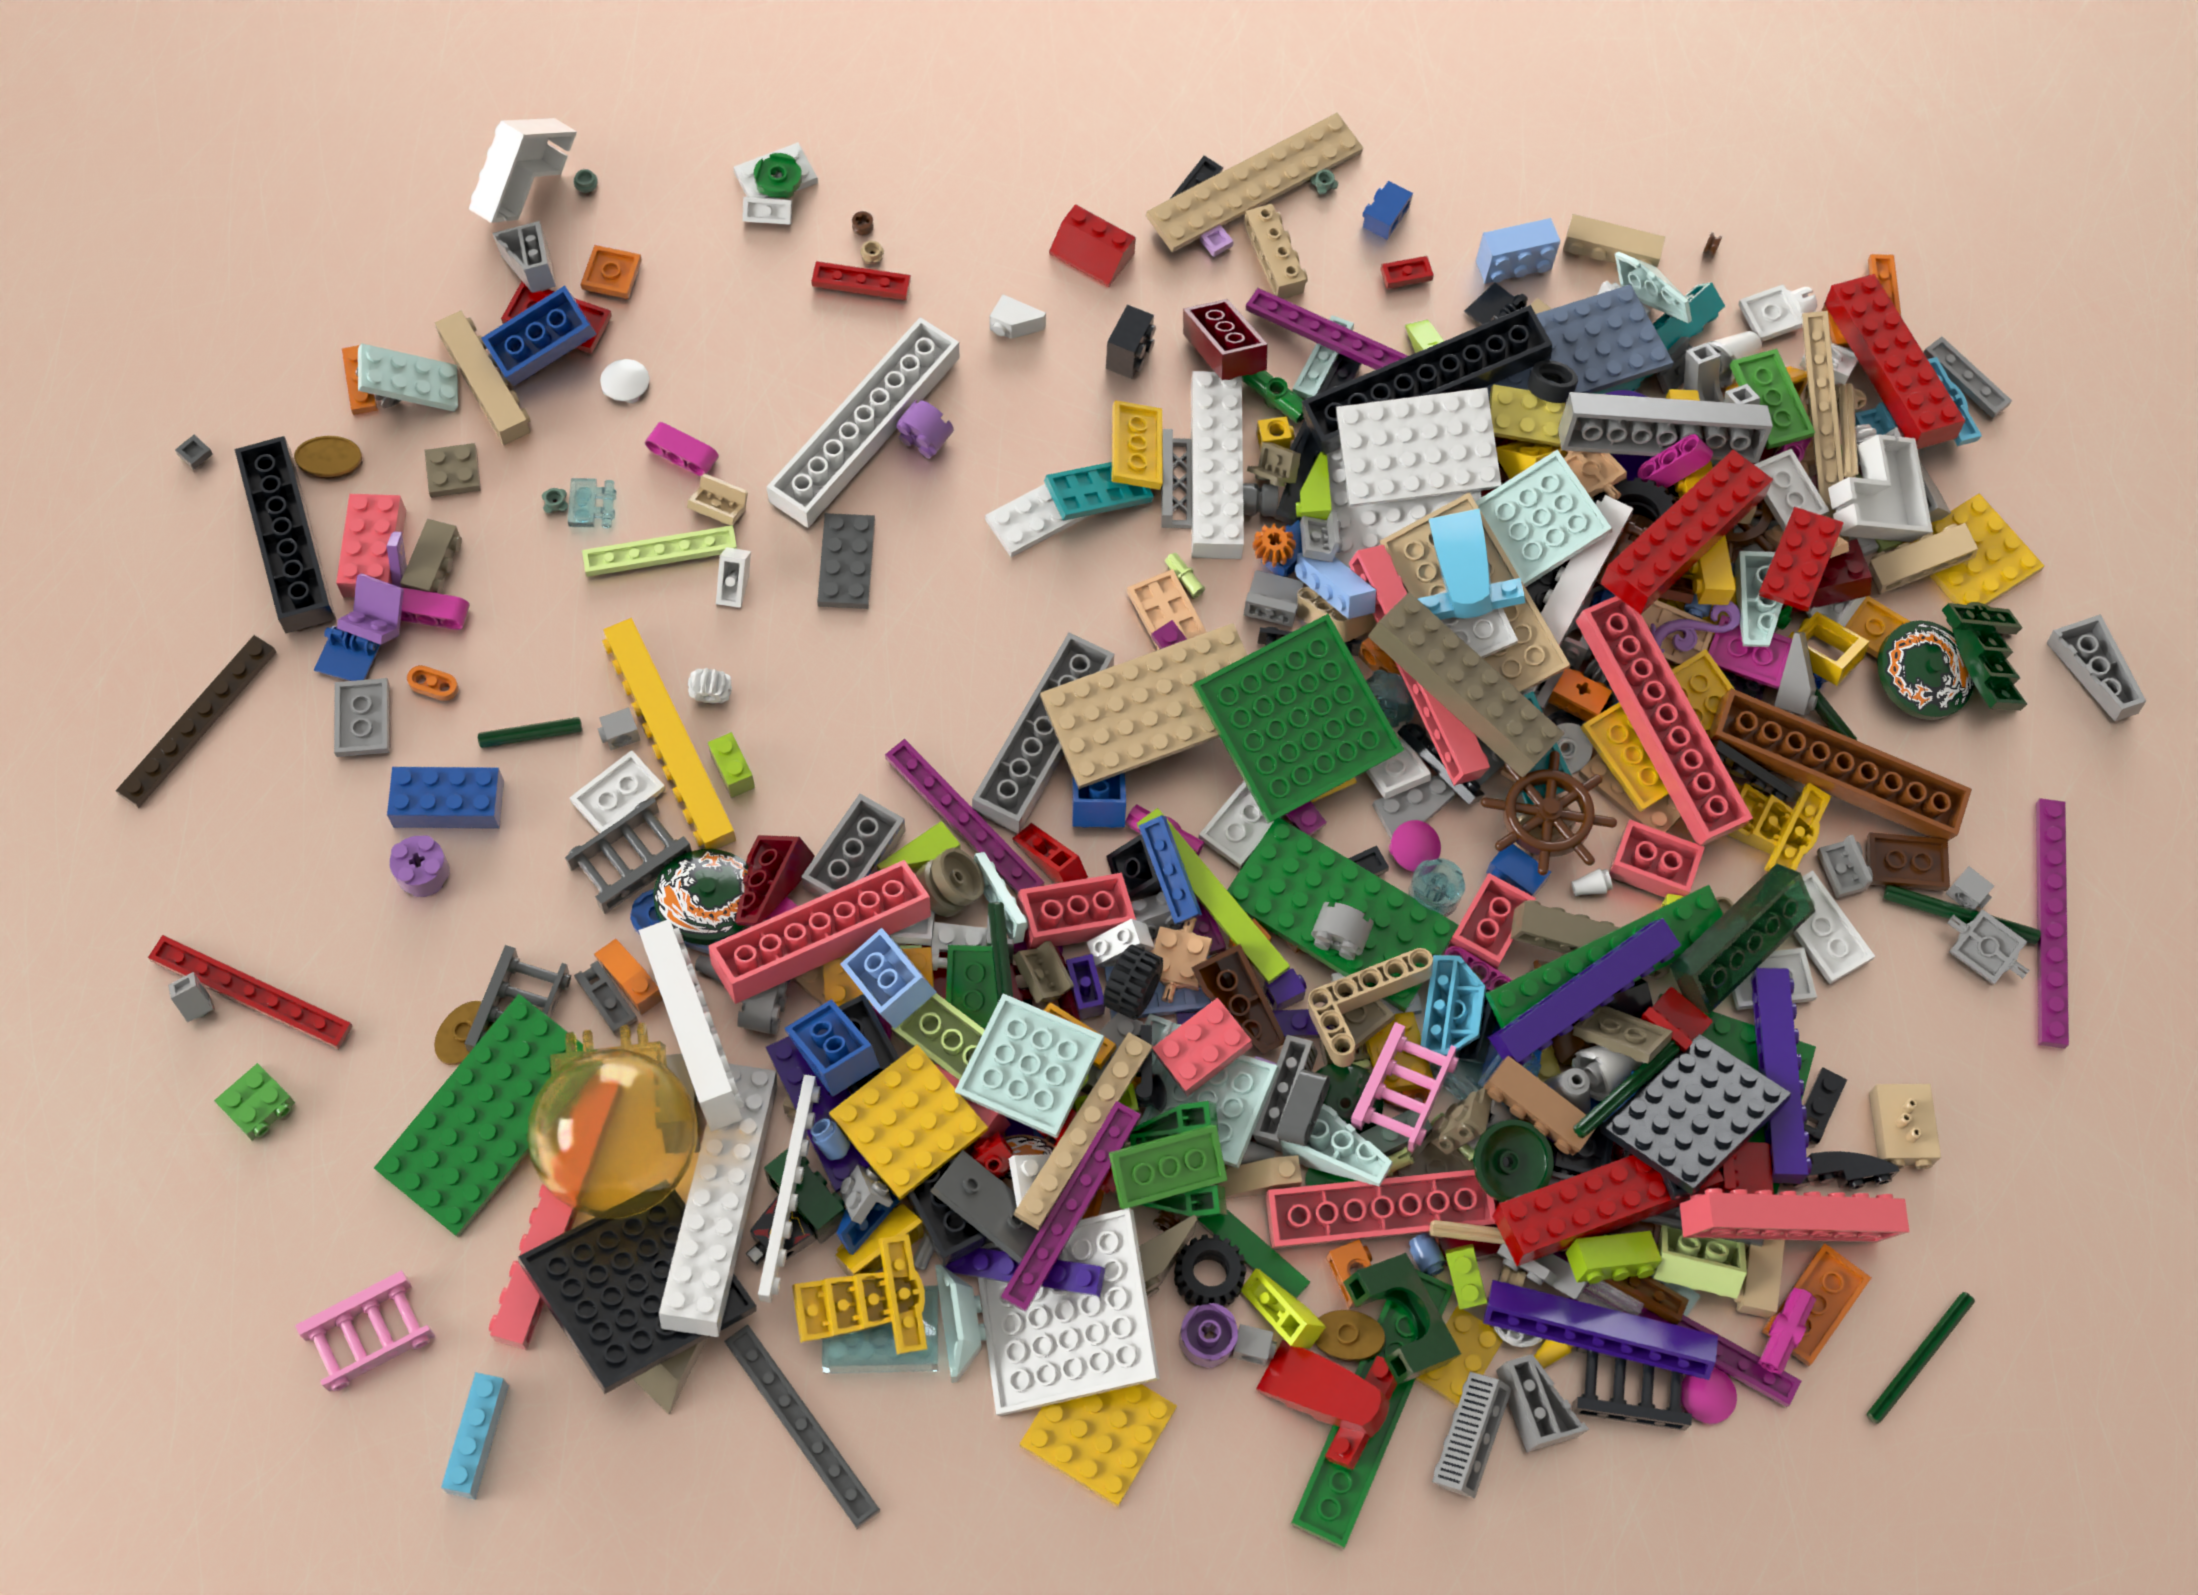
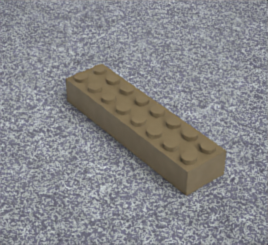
(1465, 684)

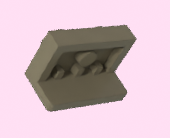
(1276, 464)
(1043, 972)

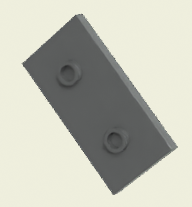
(985, 1204)

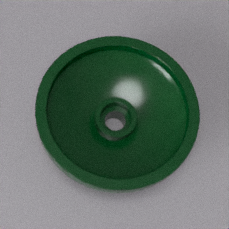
(1348, 1083)
(1528, 1158)

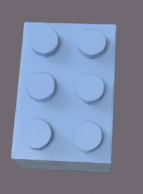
(1517, 250)
(888, 978)

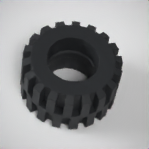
(1133, 981)
(1214, 1250)

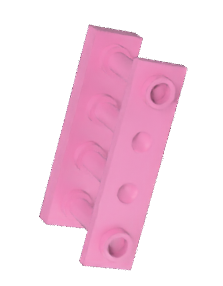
(1386, 1066)
(342, 1316)

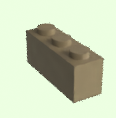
(432, 557)

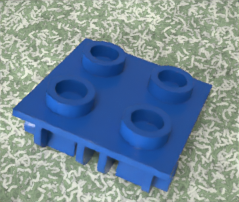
(346, 655)

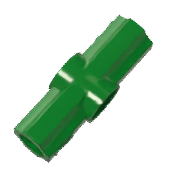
(1285, 401)

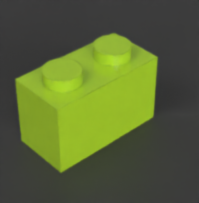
(731, 765)
(1466, 1276)

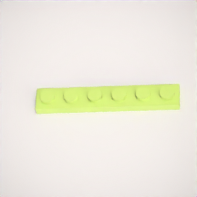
(658, 551)

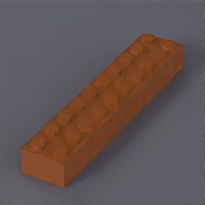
(1840, 766)

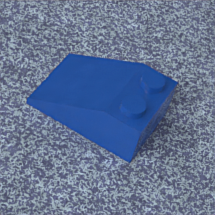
(1100, 803)
(833, 1047)

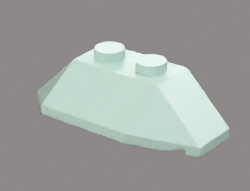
(960, 1321)

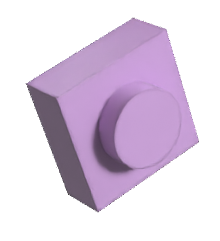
(1216, 241)

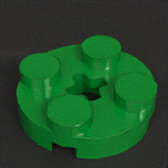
(778, 187)

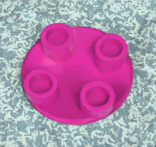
(1414, 843)
(1710, 1399)

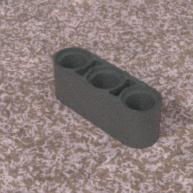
(1303, 1107)

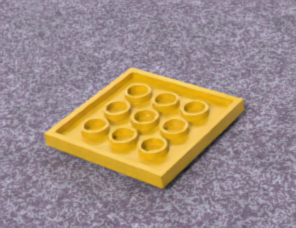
(1999, 563)
(908, 1122)
(1100, 1437)

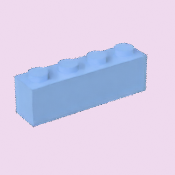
(1337, 585)

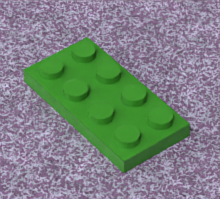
(1772, 383)
(1168, 1166)

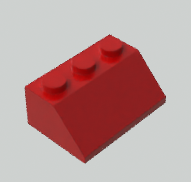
(1093, 245)

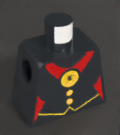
(800, 1236)

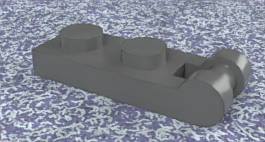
(606, 997)

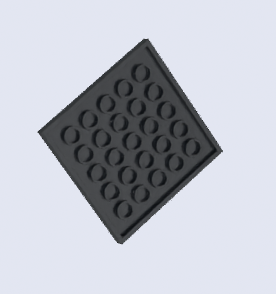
(608, 1290)

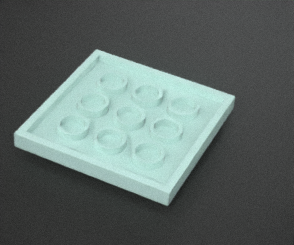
(1543, 517)
(1029, 1065)
(1239, 1100)

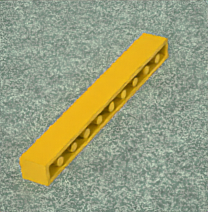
(1713, 571)
(669, 736)

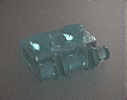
(583, 502)

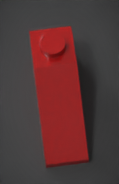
(1050, 855)

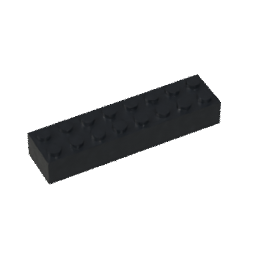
(285, 534)

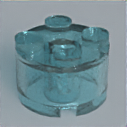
(1392, 696)
(1440, 874)

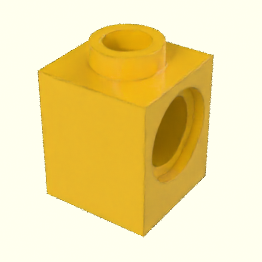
(1278, 426)

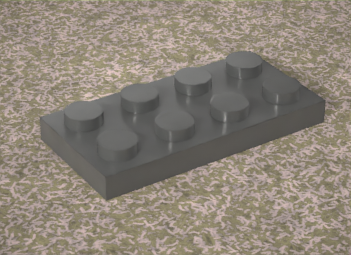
(846, 561)

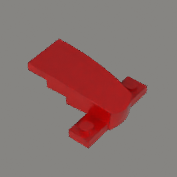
(1331, 1396)

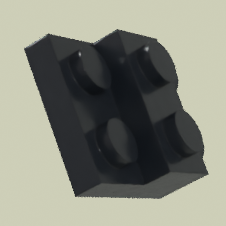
(1594, 1154)

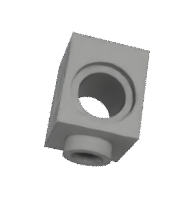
(618, 729)
(1971, 889)
(190, 997)
(1254, 1345)

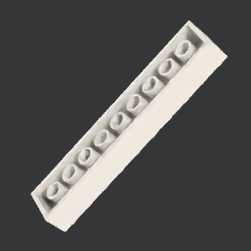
(862, 422)
(718, 1210)

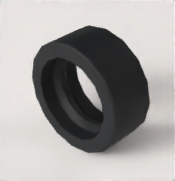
(1547, 371)

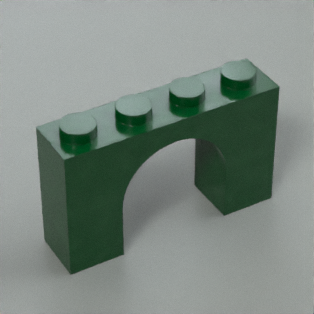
(1399, 1282)

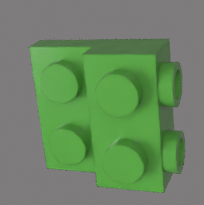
(255, 1102)

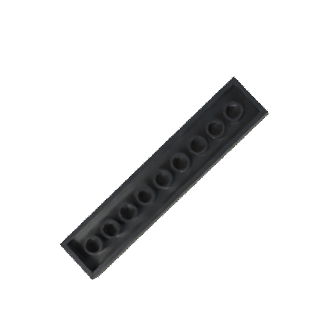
(1454, 365)
(947, 1231)

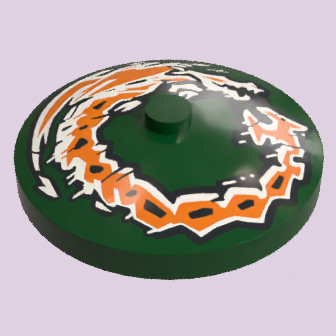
(1924, 670)
(701, 895)

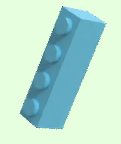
(475, 1436)

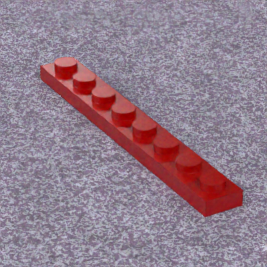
(251, 992)

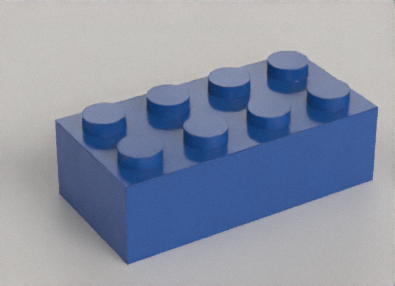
(538, 336)
(445, 797)

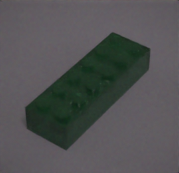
(1743, 938)

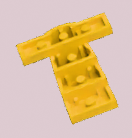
(1780, 829)
(867, 1301)

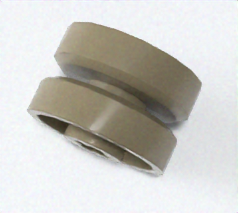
(951, 881)

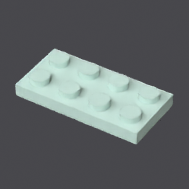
(407, 377)

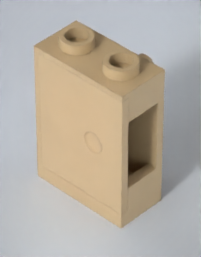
(1905, 1124)

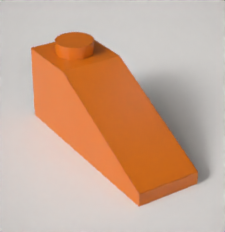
(629, 976)

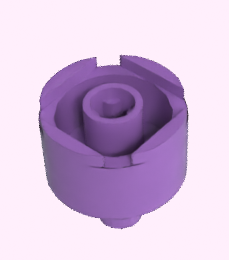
(924, 428)
(417, 852)
(1202, 1320)

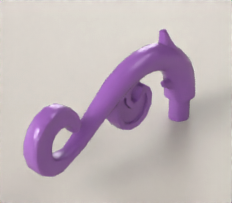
(1689, 626)

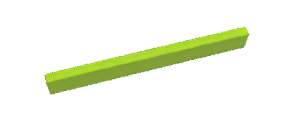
(1227, 911)

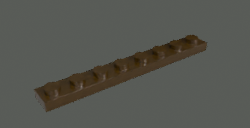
(196, 721)

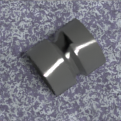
(1260, 499)

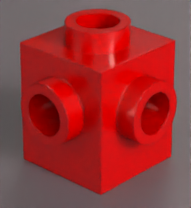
(993, 1154)

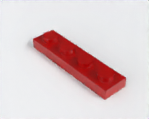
(861, 280)

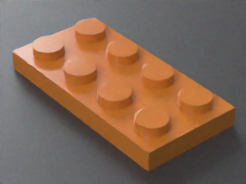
(1836, 1287)

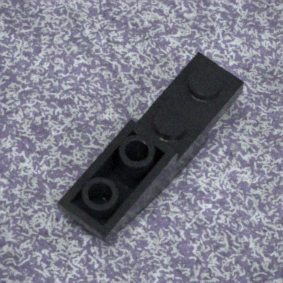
(1849, 1169)

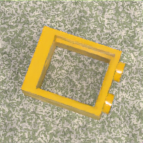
(1839, 637)

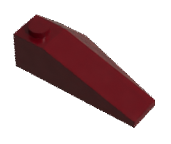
(772, 873)

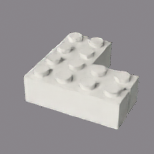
(513, 161)
(1888, 498)

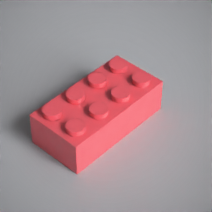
(365, 538)
(1074, 910)

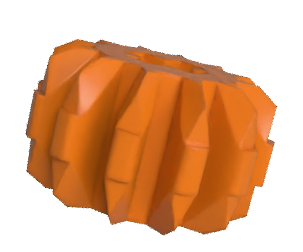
(1265, 541)

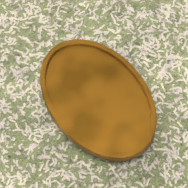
(327, 456)
(453, 1033)
(1350, 1335)

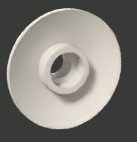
(1579, 747)

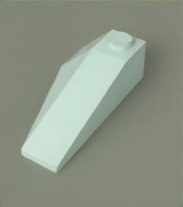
(1652, 287)
(1756, 612)
(1340, 1151)

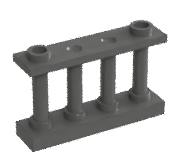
(631, 880)
(500, 988)

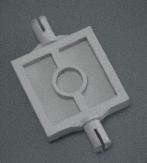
(1988, 946)

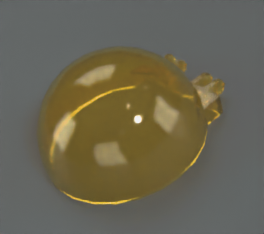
(612, 1127)

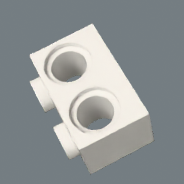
(1111, 944)

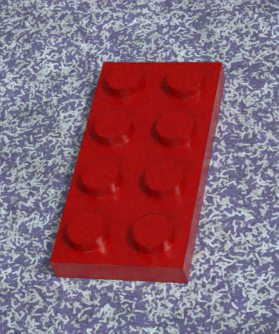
(596, 315)
(1801, 559)

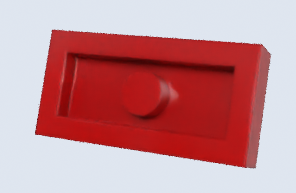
(1407, 272)

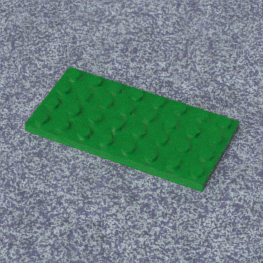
(1296, 874)
(477, 1120)

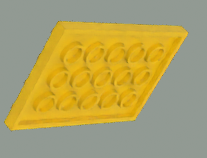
(1622, 749)

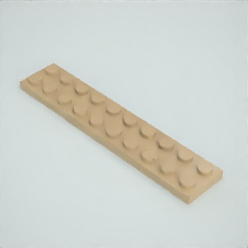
(1254, 182)

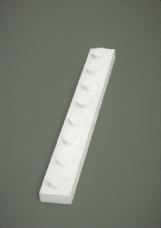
(787, 1199)

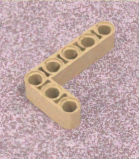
(1313, 606)
(1362, 995)

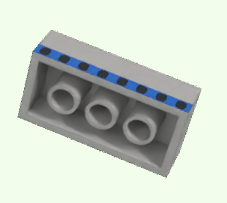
(855, 847)

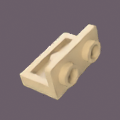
(718, 500)

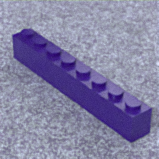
(1586, 991)
(1780, 1063)
(1601, 1329)

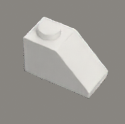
(1015, 318)
(733, 576)

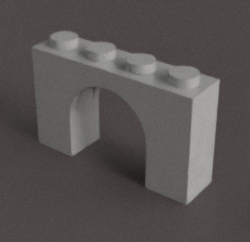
(1702, 374)

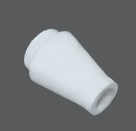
(1593, 883)

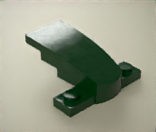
(1986, 652)

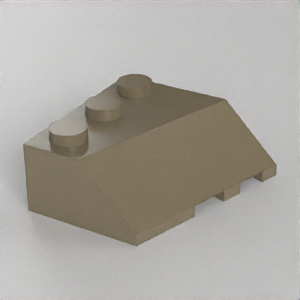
(668, 1378)

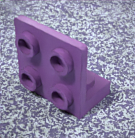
(375, 610)

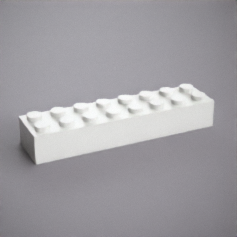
(1216, 467)
(692, 1025)

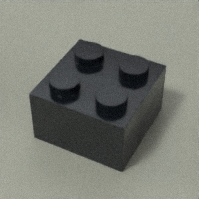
(1130, 342)

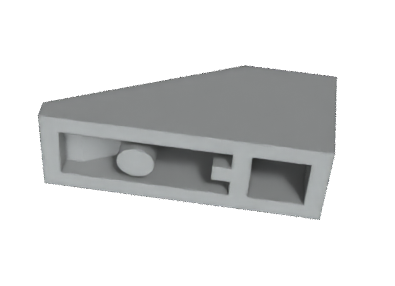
(1798, 682)

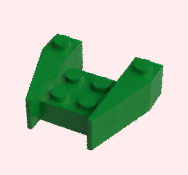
(1201, 1202)

